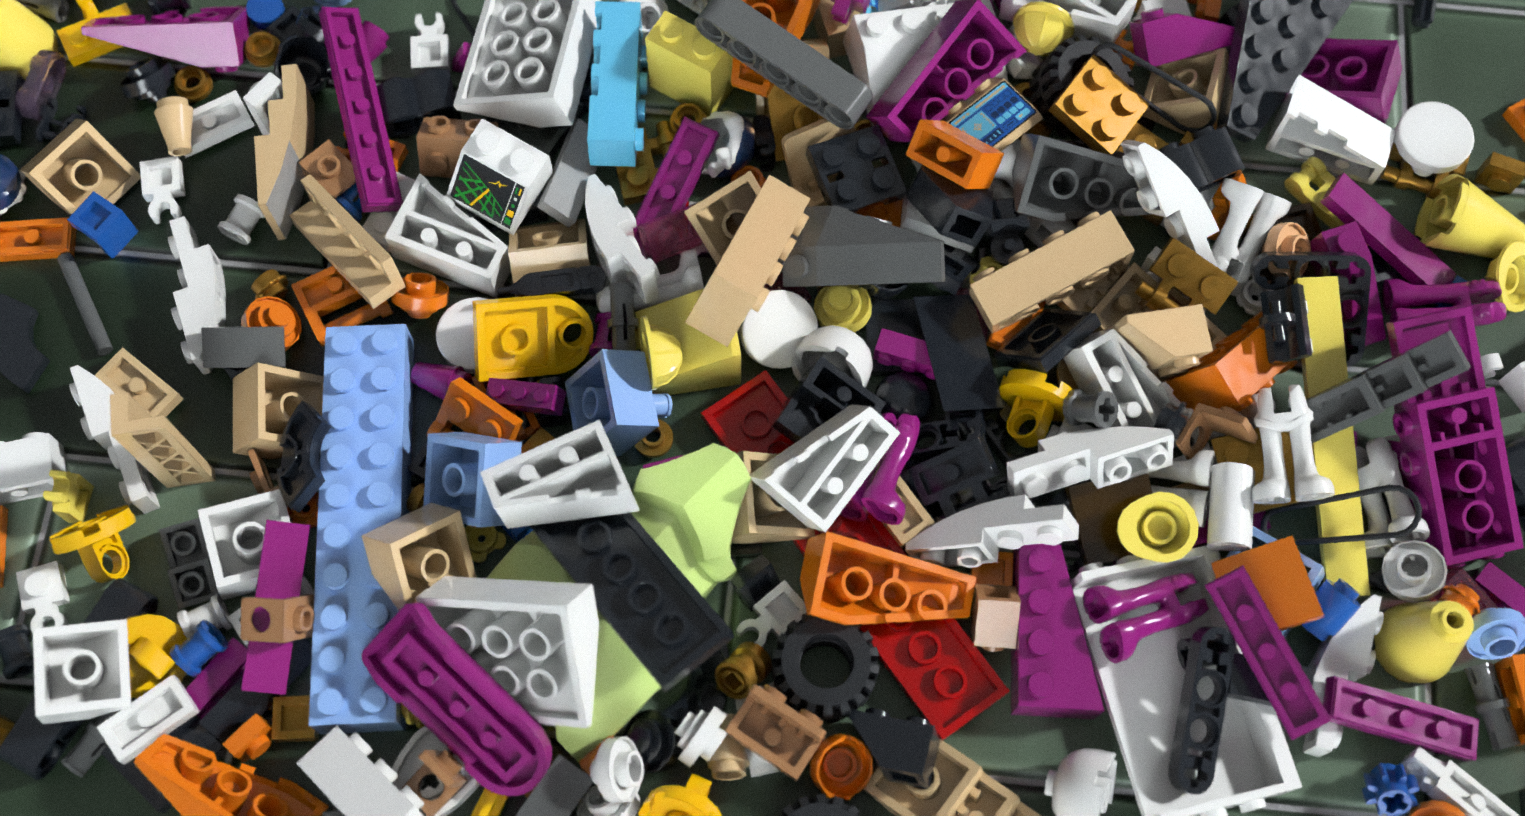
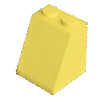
(687, 64)
(705, 361)

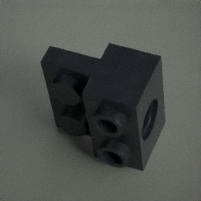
(819, 397)

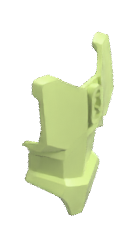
(692, 516)

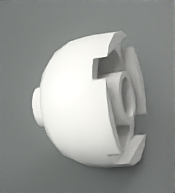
(840, 348)
(1082, 783)

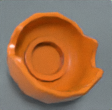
(841, 766)

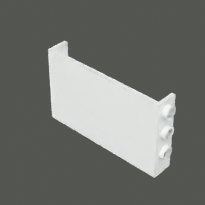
(1146, 698)

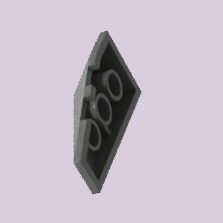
(1070, 181)
(860, 250)

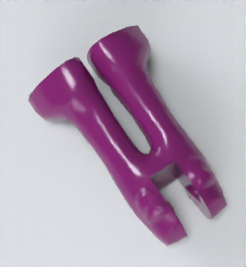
(1401, 295)
(878, 493)
(1121, 637)

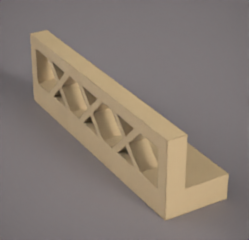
(347, 245)
(157, 444)

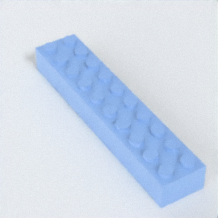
(364, 488)

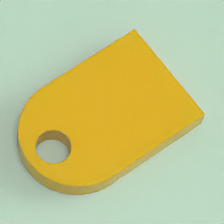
(526, 336)

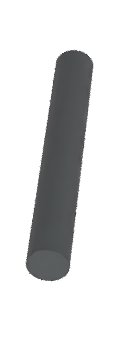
(85, 304)

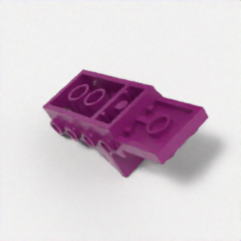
(1455, 449)

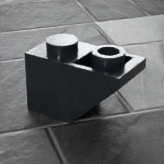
(950, 207)
(900, 747)

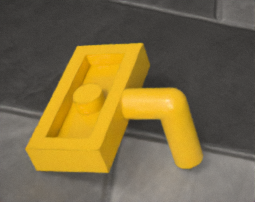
(85, 48)

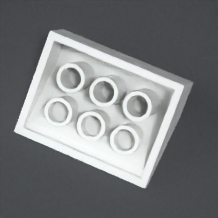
(886, 40)
(528, 61)
(528, 637)

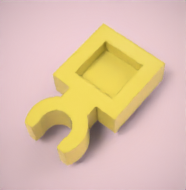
(69, 495)

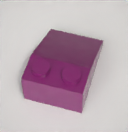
(1358, 72)

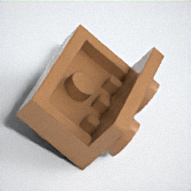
(441, 144)
(777, 731)

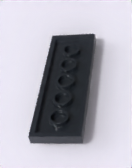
(639, 593)

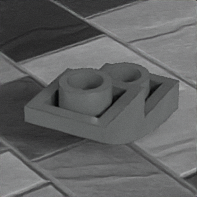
(243, 346)
(189, 563)

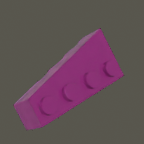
(945, 69)
(1051, 656)

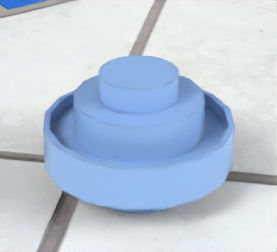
(1496, 633)

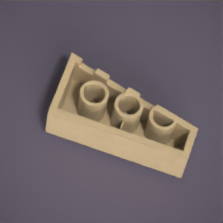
(750, 261)
(1051, 270)

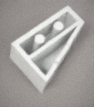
(1090, 17)
(1112, 365)

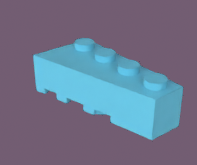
(617, 85)

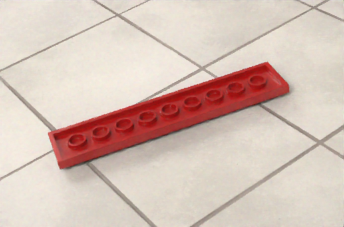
(927, 658)

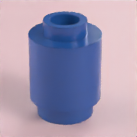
(1338, 607)

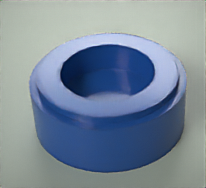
(264, 12)

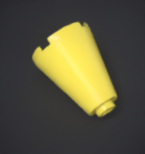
(22, 37)
(1466, 220)
(1422, 639)

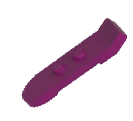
(459, 702)

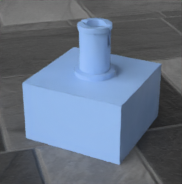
(620, 394)
(455, 476)

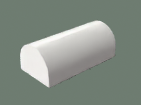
(1231, 507)

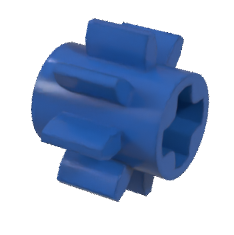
(1390, 789)

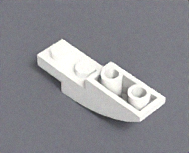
(1170, 194)
(615, 243)
(203, 292)
(96, 424)
(1093, 454)
(978, 532)
(1347, 657)

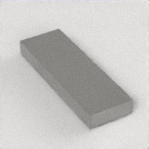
(568, 183)

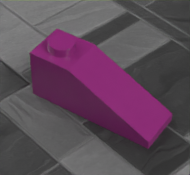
(1174, 36)
(1350, 239)

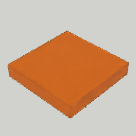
(1280, 580)

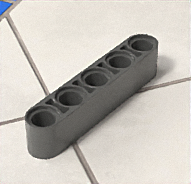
(785, 61)

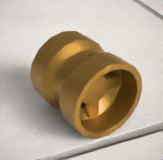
(745, 667)

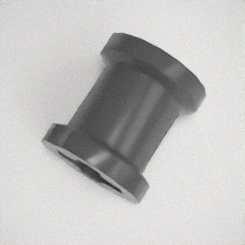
(1097, 408)

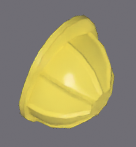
(1042, 27)
(1510, 274)
(661, 352)
(1158, 527)

